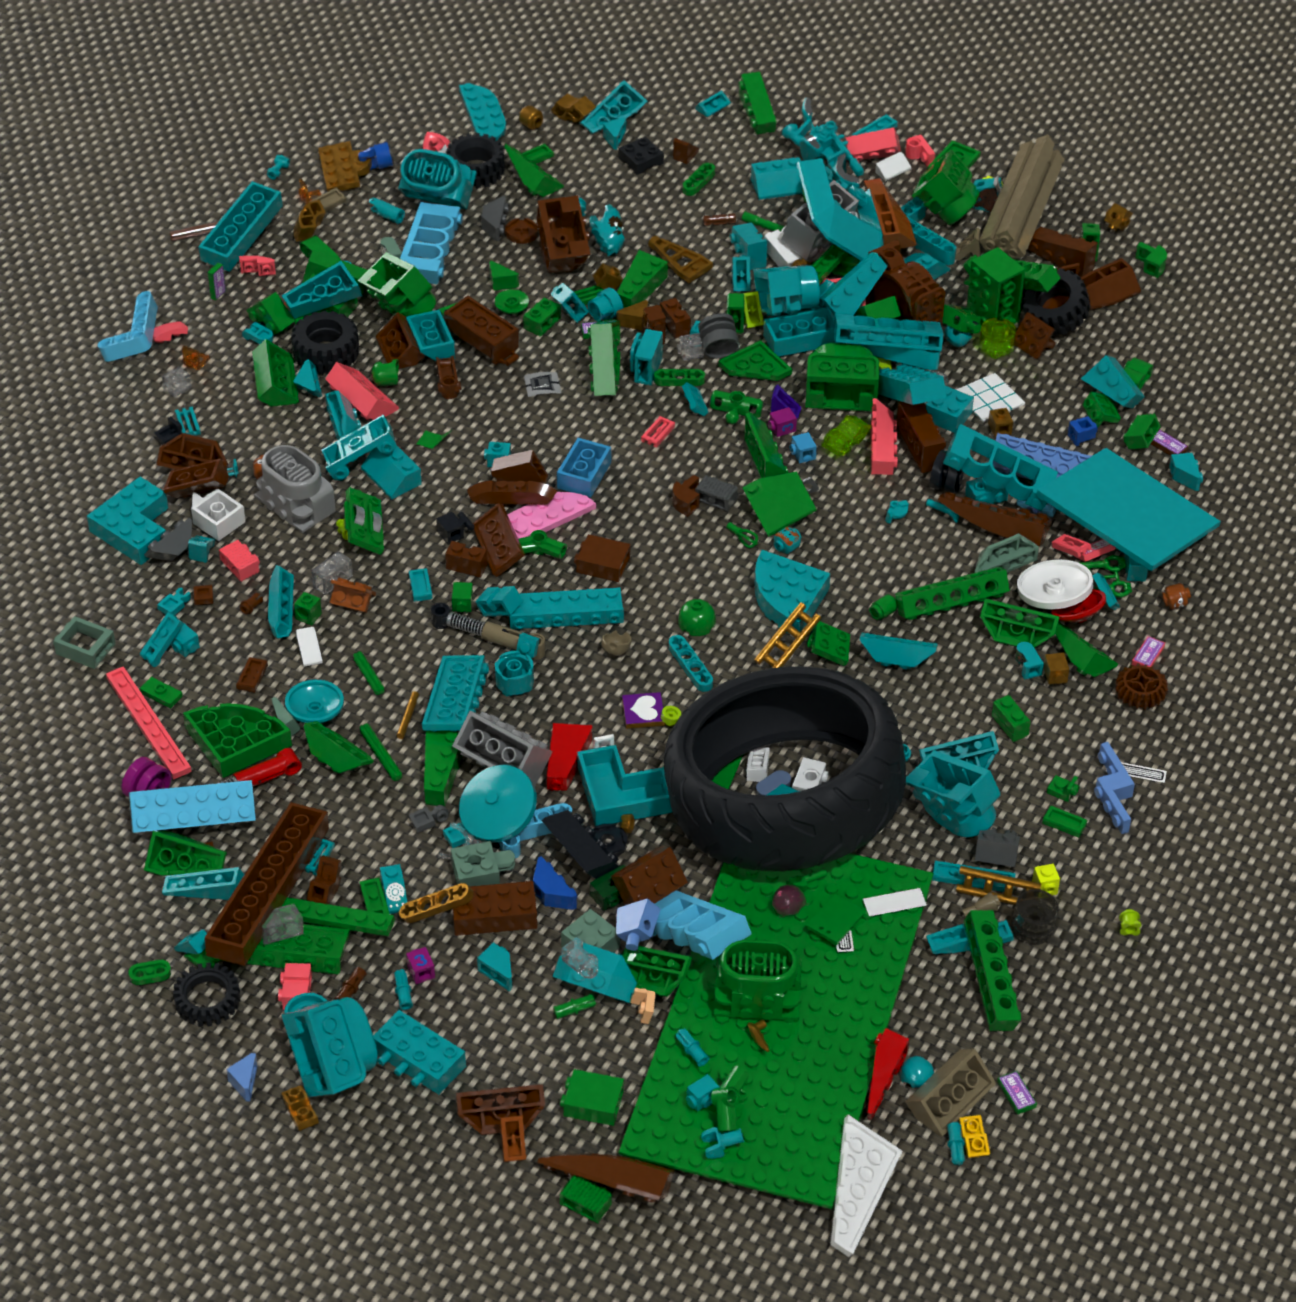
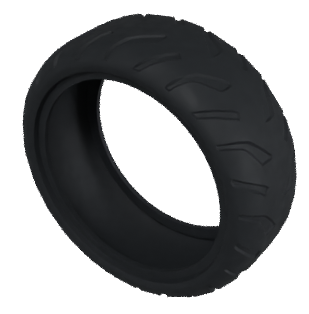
(799, 826)

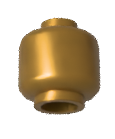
(531, 117)

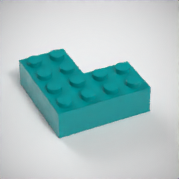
(127, 519)
(616, 793)

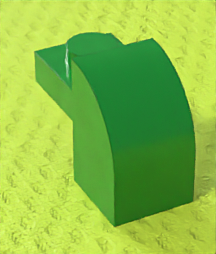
(1153, 259)

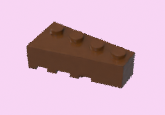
(1064, 249)

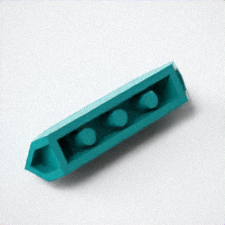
(281, 602)

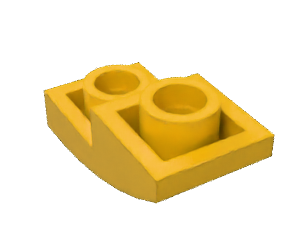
(974, 1136)

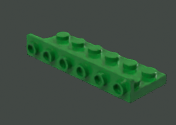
(318, 946)

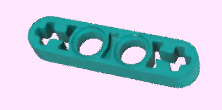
(687, 664)

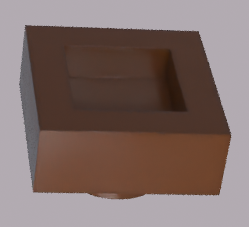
(203, 594)

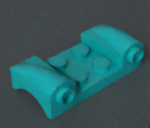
(361, 441)

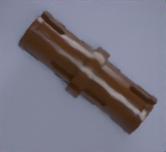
(351, 985)

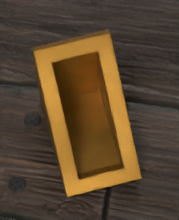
(632, 316)

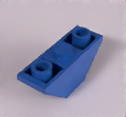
(552, 888)

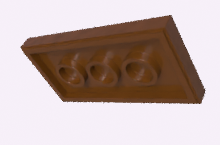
(499, 538)

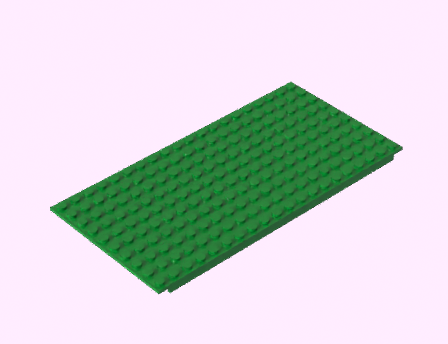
(814, 1065)

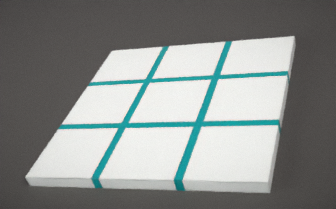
(991, 394)

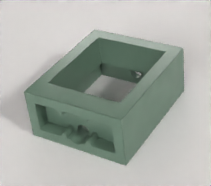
(86, 657)

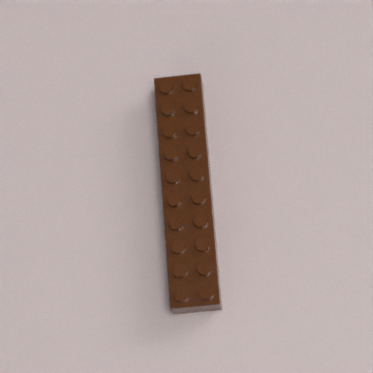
(266, 883)

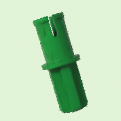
(574, 1006)

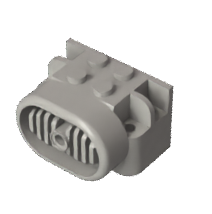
(294, 487)

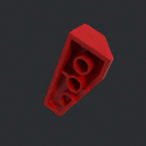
(889, 1057)

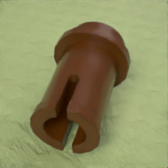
(248, 605)

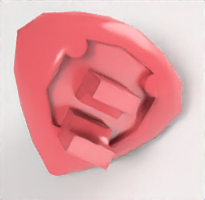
(434, 141)

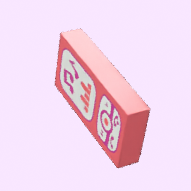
(1097, 549)

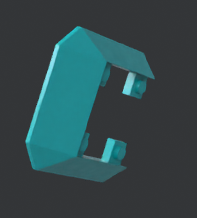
(834, 222)

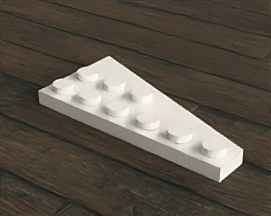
(862, 1177)

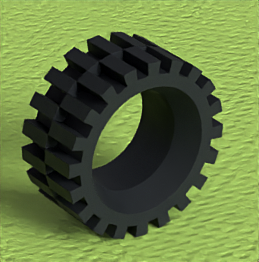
(483, 149)

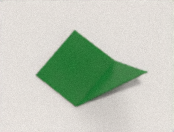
(431, 439)

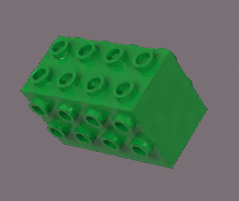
(995, 286)

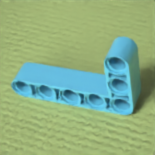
(141, 333)

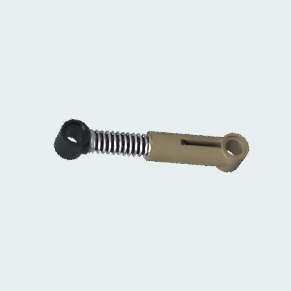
(443, 617)

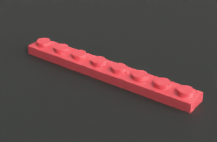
(148, 722)

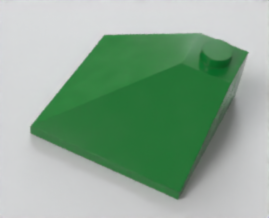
(779, 501)

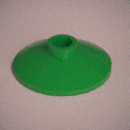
(511, 301)

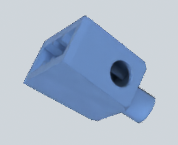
(636, 922)

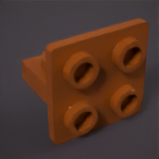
(351, 595)

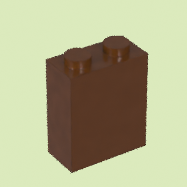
(602, 558)

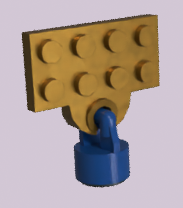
(343, 166)

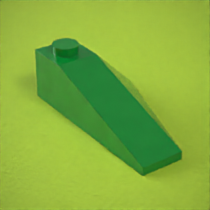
(532, 175)
(1083, 654)
(178, 854)

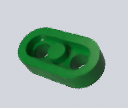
(149, 972)

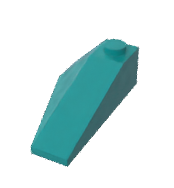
(619, 103)

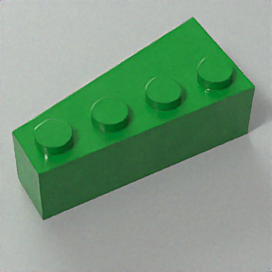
(757, 103)
(642, 278)
(440, 766)

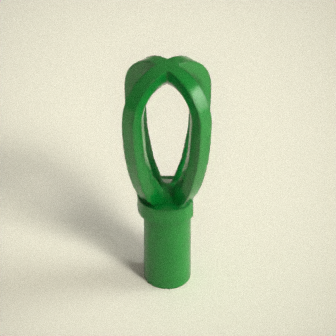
(739, 532)

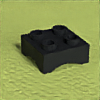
(641, 155)

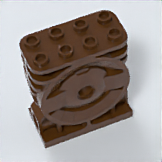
(911, 284)

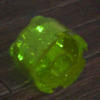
(997, 337)

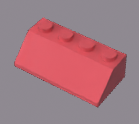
(360, 392)

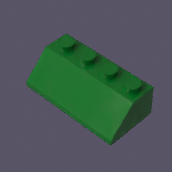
(274, 375)
(763, 448)

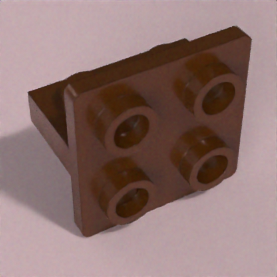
(1034, 336)

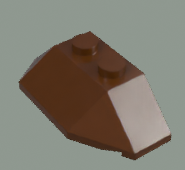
(188, 451)
(485, 1107)

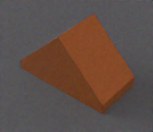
(513, 1138)

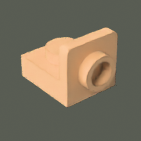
(645, 1000)

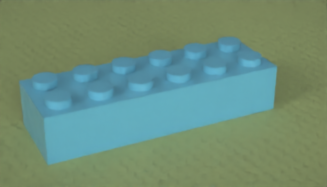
(192, 806)

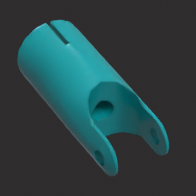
(387, 210)

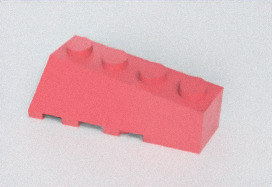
(883, 439)

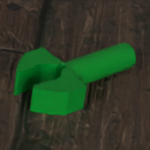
(804, 879)

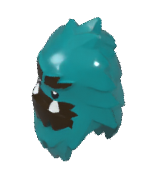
(608, 231)

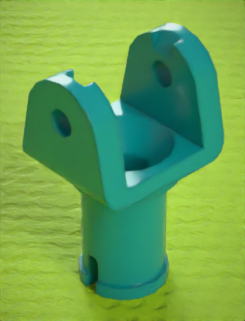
(723, 1141)

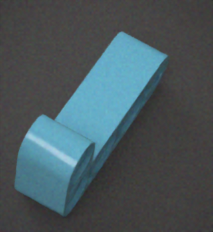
(534, 828)

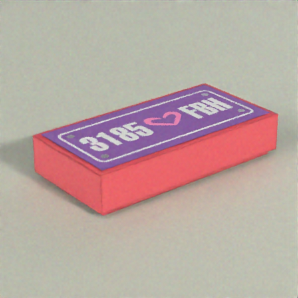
(1148, 652)

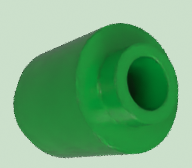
(883, 607)

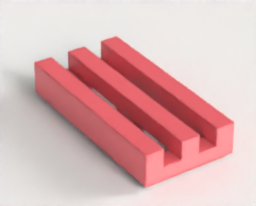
(661, 432)
(1071, 545)

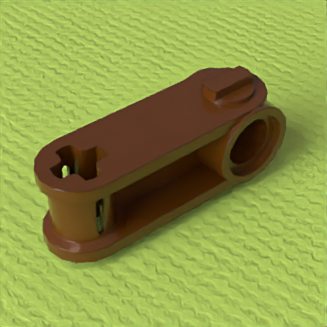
(448, 381)

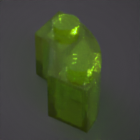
(844, 436)

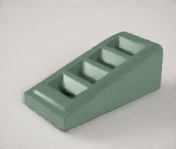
(285, 716)

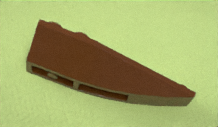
(1105, 286)
(999, 519)
(615, 1172)

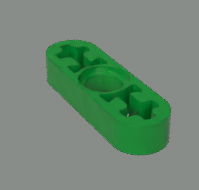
(700, 173)
(667, 373)

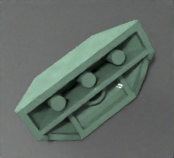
(1008, 554)

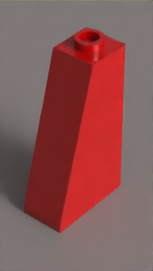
(565, 743)

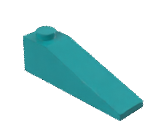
(204, 884)

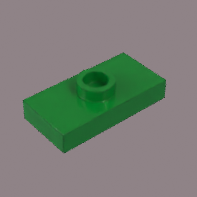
(161, 692)

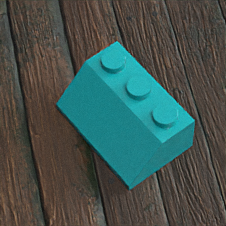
(776, 178)
(432, 334)
(392, 472)

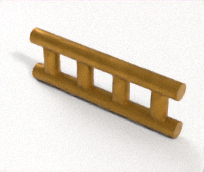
(786, 627)
(989, 878)

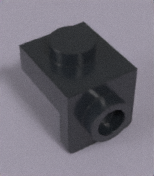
(169, 432)

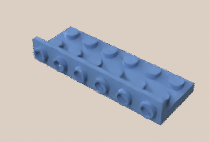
(1050, 456)

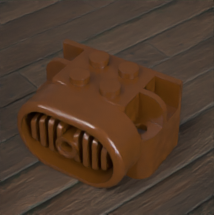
(562, 234)

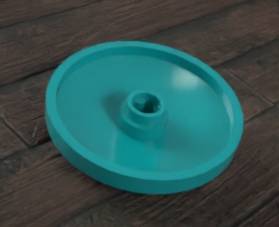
(497, 803)

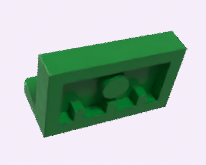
(1100, 408)

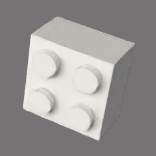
(218, 514)

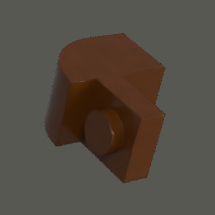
(684, 496)
(326, 883)

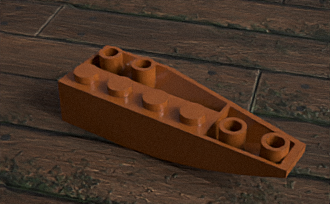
(891, 217)

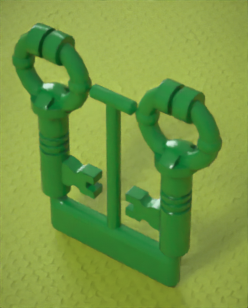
(1105, 564)

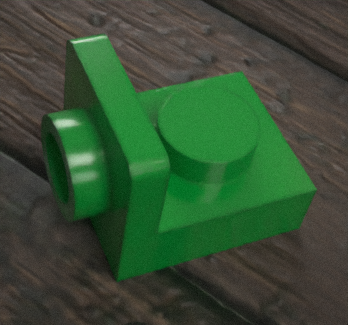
(1063, 788)

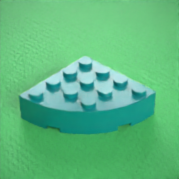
(786, 583)

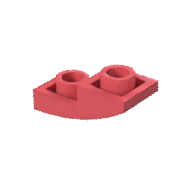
(259, 264)
(164, 332)

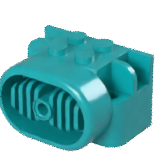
(436, 178)
(787, 289)
(955, 793)
(331, 1045)

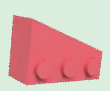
(874, 144)

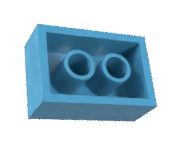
(584, 467)

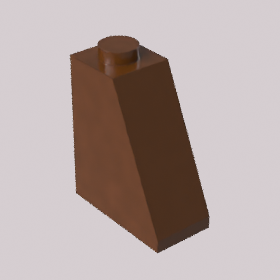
(519, 467)

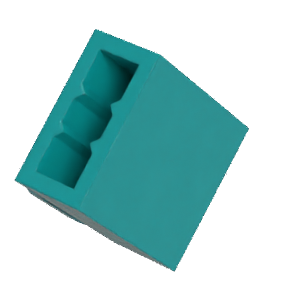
(646, 356)

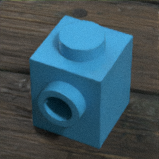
(803, 447)

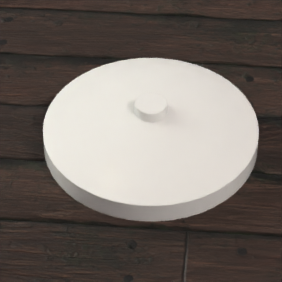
(1055, 584)

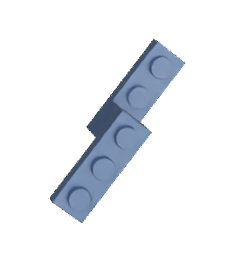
(1114, 787)

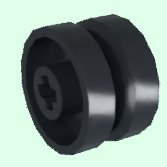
(945, 476)

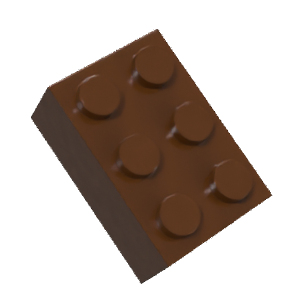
(650, 877)

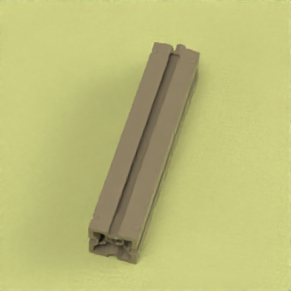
(1023, 198)

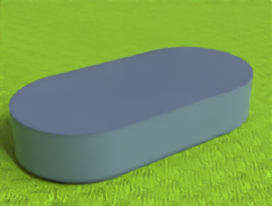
(773, 781)

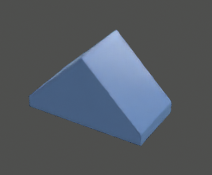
(243, 1074)

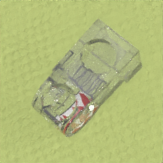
(579, 959)

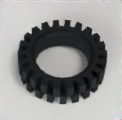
(206, 1014)

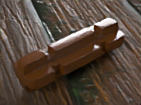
(719, 219)

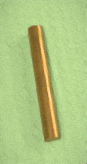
(407, 715)

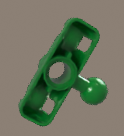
(735, 404)

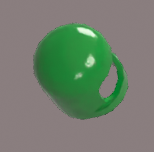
(386, 373)

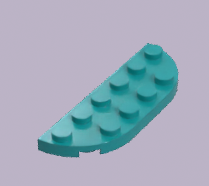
(483, 110)

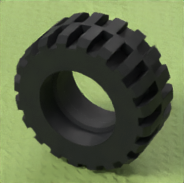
(1066, 316)
(322, 328)

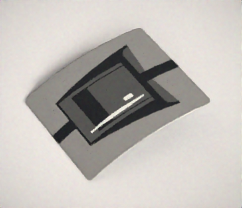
(542, 383)

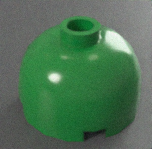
(697, 617)

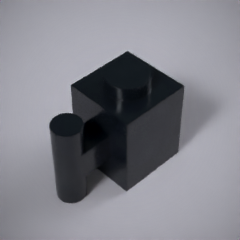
(452, 528)

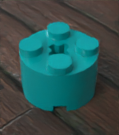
(514, 673)

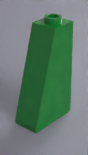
(319, 262)

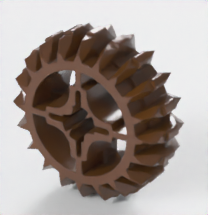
(1141, 686)

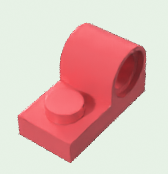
(918, 148)

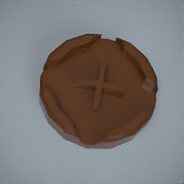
(521, 231)

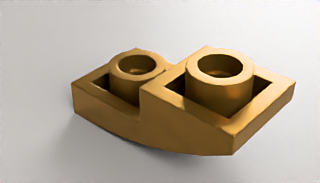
(300, 1108)

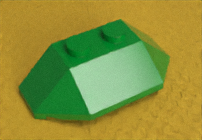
(1017, 624)
(334, 749)
(657, 969)

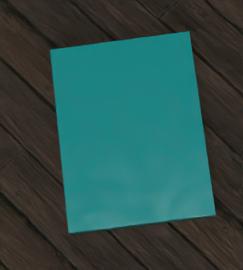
(1128, 508)

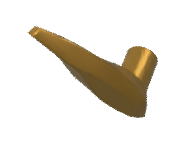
(754, 1030)

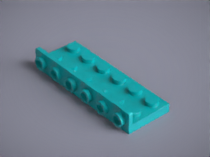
(568, 608)
(455, 692)

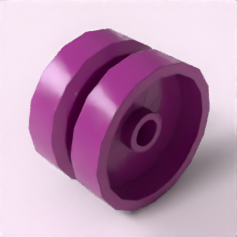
(145, 775)

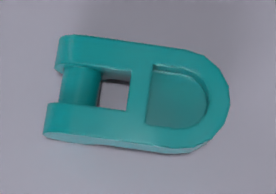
(258, 333)

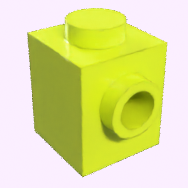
(1048, 877)

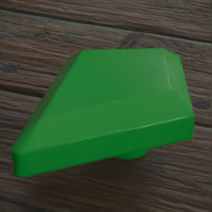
(201, 958)

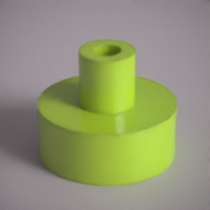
(670, 715)

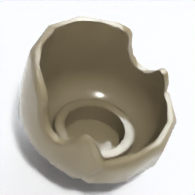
(616, 644)

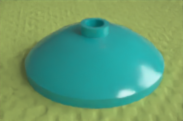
(314, 701)

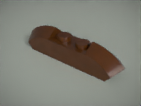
(511, 492)

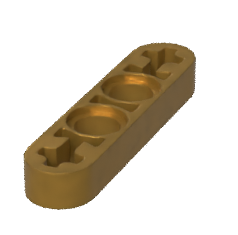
(457, 897)

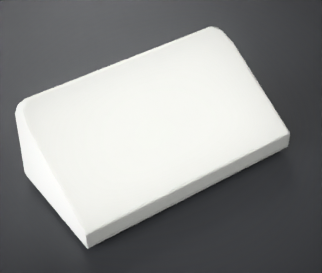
(892, 166)

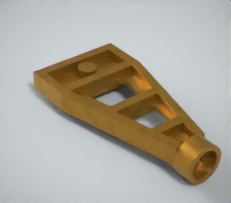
(688, 272)

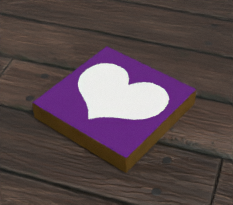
(643, 710)

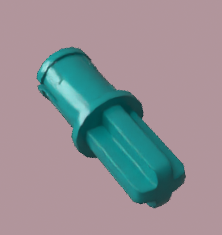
(403, 990)
(692, 1047)
(956, 1143)

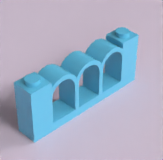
(434, 216)
(699, 924)

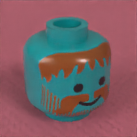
(787, 540)

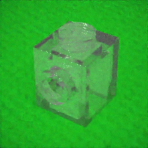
(690, 346)
(176, 381)

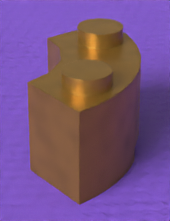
(572, 108)
(308, 220)

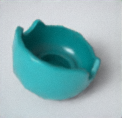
(956, 338)
(916, 1071)

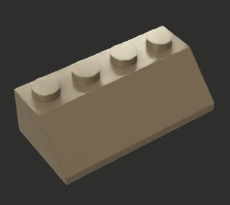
(951, 1091)

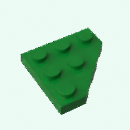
(755, 362)

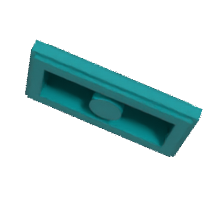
(713, 104)

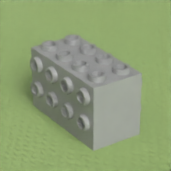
(804, 235)
(499, 743)

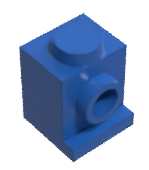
(1082, 430)

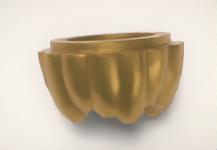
(627, 822)

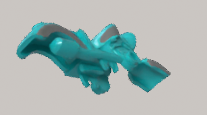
(824, 144)

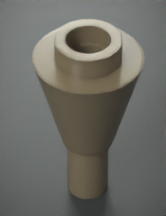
(988, 902)

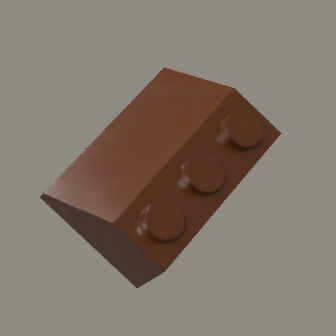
(399, 343)
(196, 479)

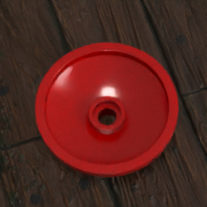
(1084, 610)

